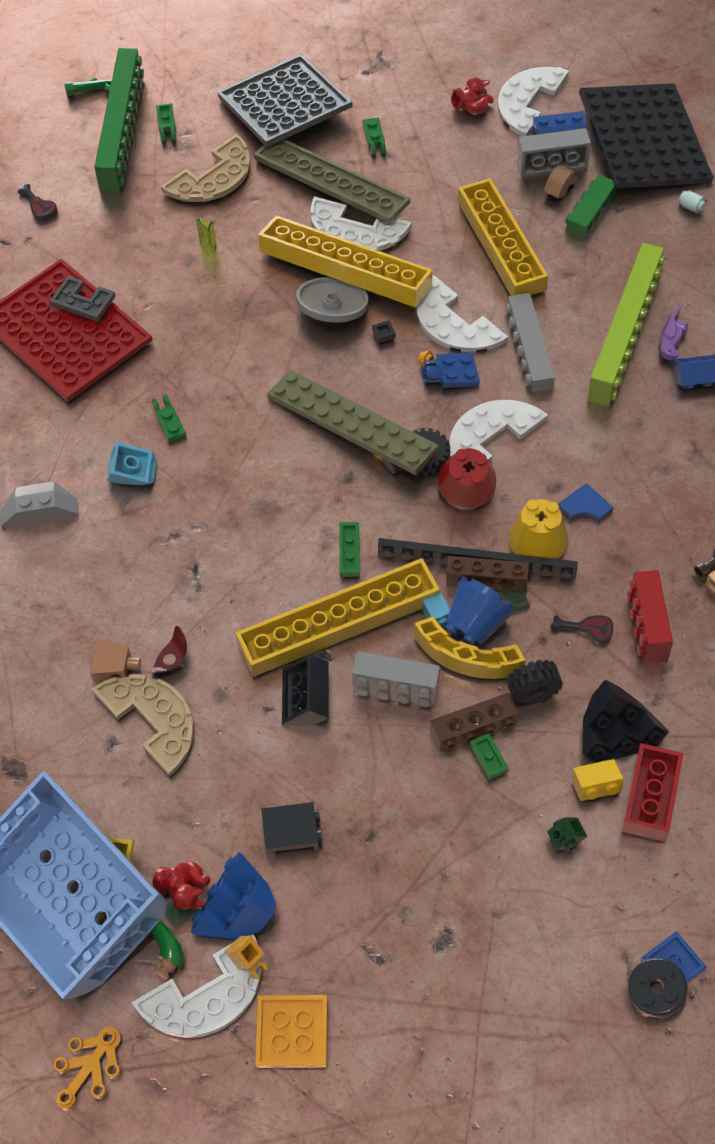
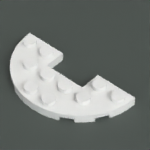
(520, 92)
(328, 217)
(448, 328)
(490, 419)
(205, 1009)

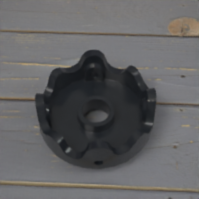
(669, 1000)

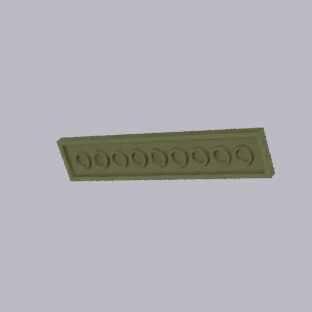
(333, 179)
(353, 422)

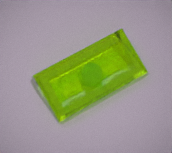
(206, 235)

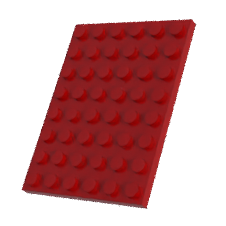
(63, 346)

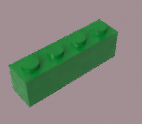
(590, 206)

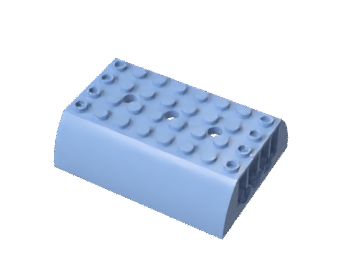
(41, 913)

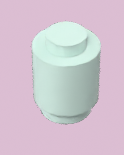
(692, 201)

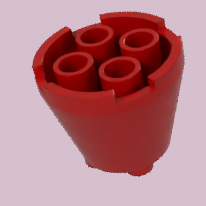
(464, 488)

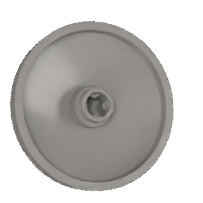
(331, 300)

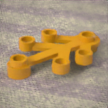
(89, 1064)

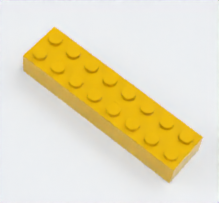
(502, 238)

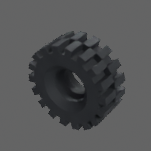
(443, 454)
(534, 682)

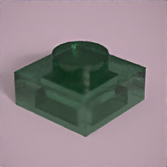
(175, 915)

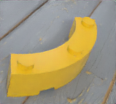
(464, 657)

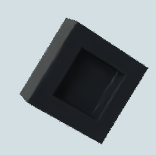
(383, 331)

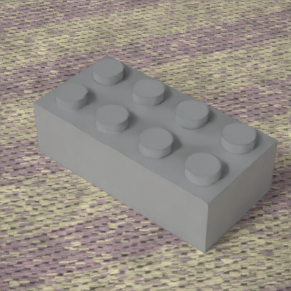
(546, 151)
(395, 679)

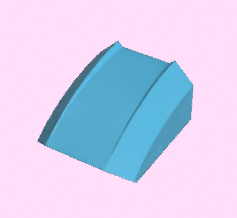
(131, 465)

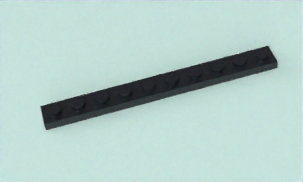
(439, 553)

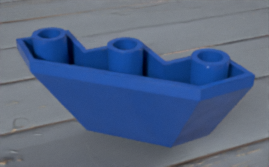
(236, 904)

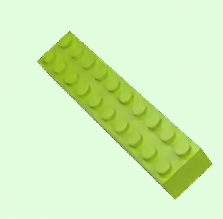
(625, 324)

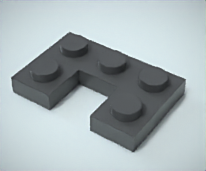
(69, 300)

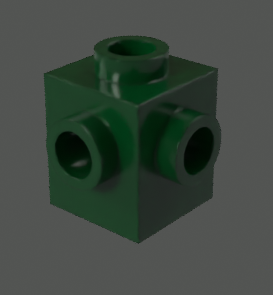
(566, 833)

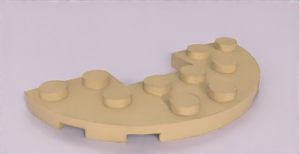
(217, 180)
(162, 709)

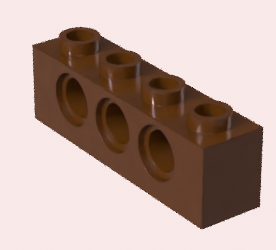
(492, 573)
(480, 712)

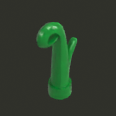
(93, 84)

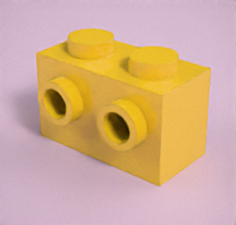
(597, 780)

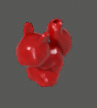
(468, 98)
(176, 881)

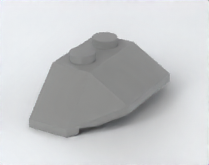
(38, 504)

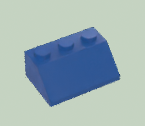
(559, 122)
(694, 370)

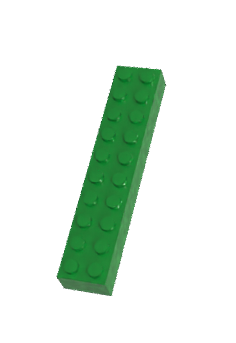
(119, 120)

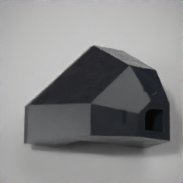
(617, 725)

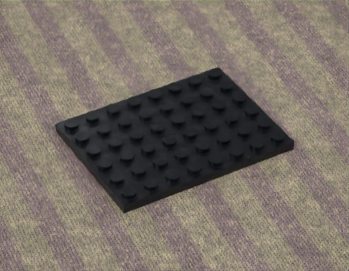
(645, 135)

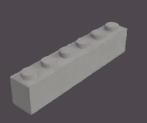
(530, 342)

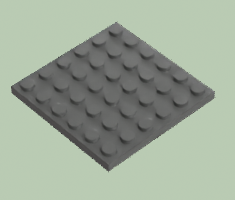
(284, 99)

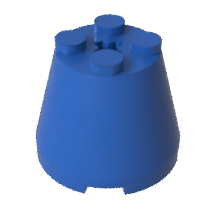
(476, 612)

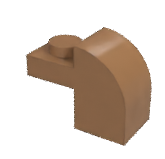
(559, 181)

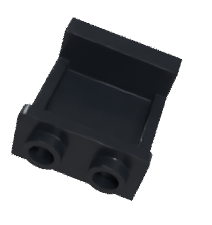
(290, 827)

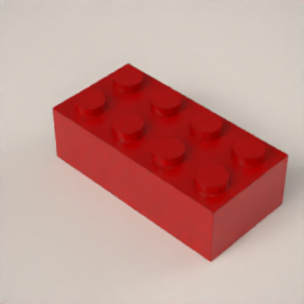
(650, 617)
(653, 792)

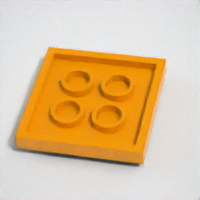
(291, 1031)

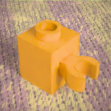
(245, 955)

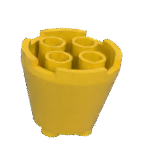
(539, 531)

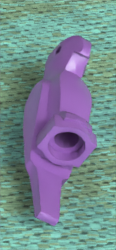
(672, 335)

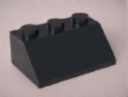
(305, 692)

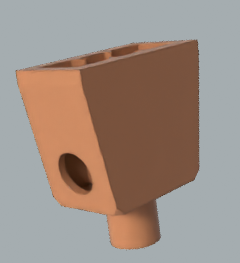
(112, 661)

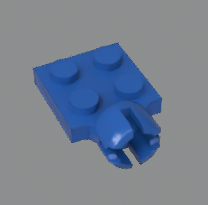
(452, 370)

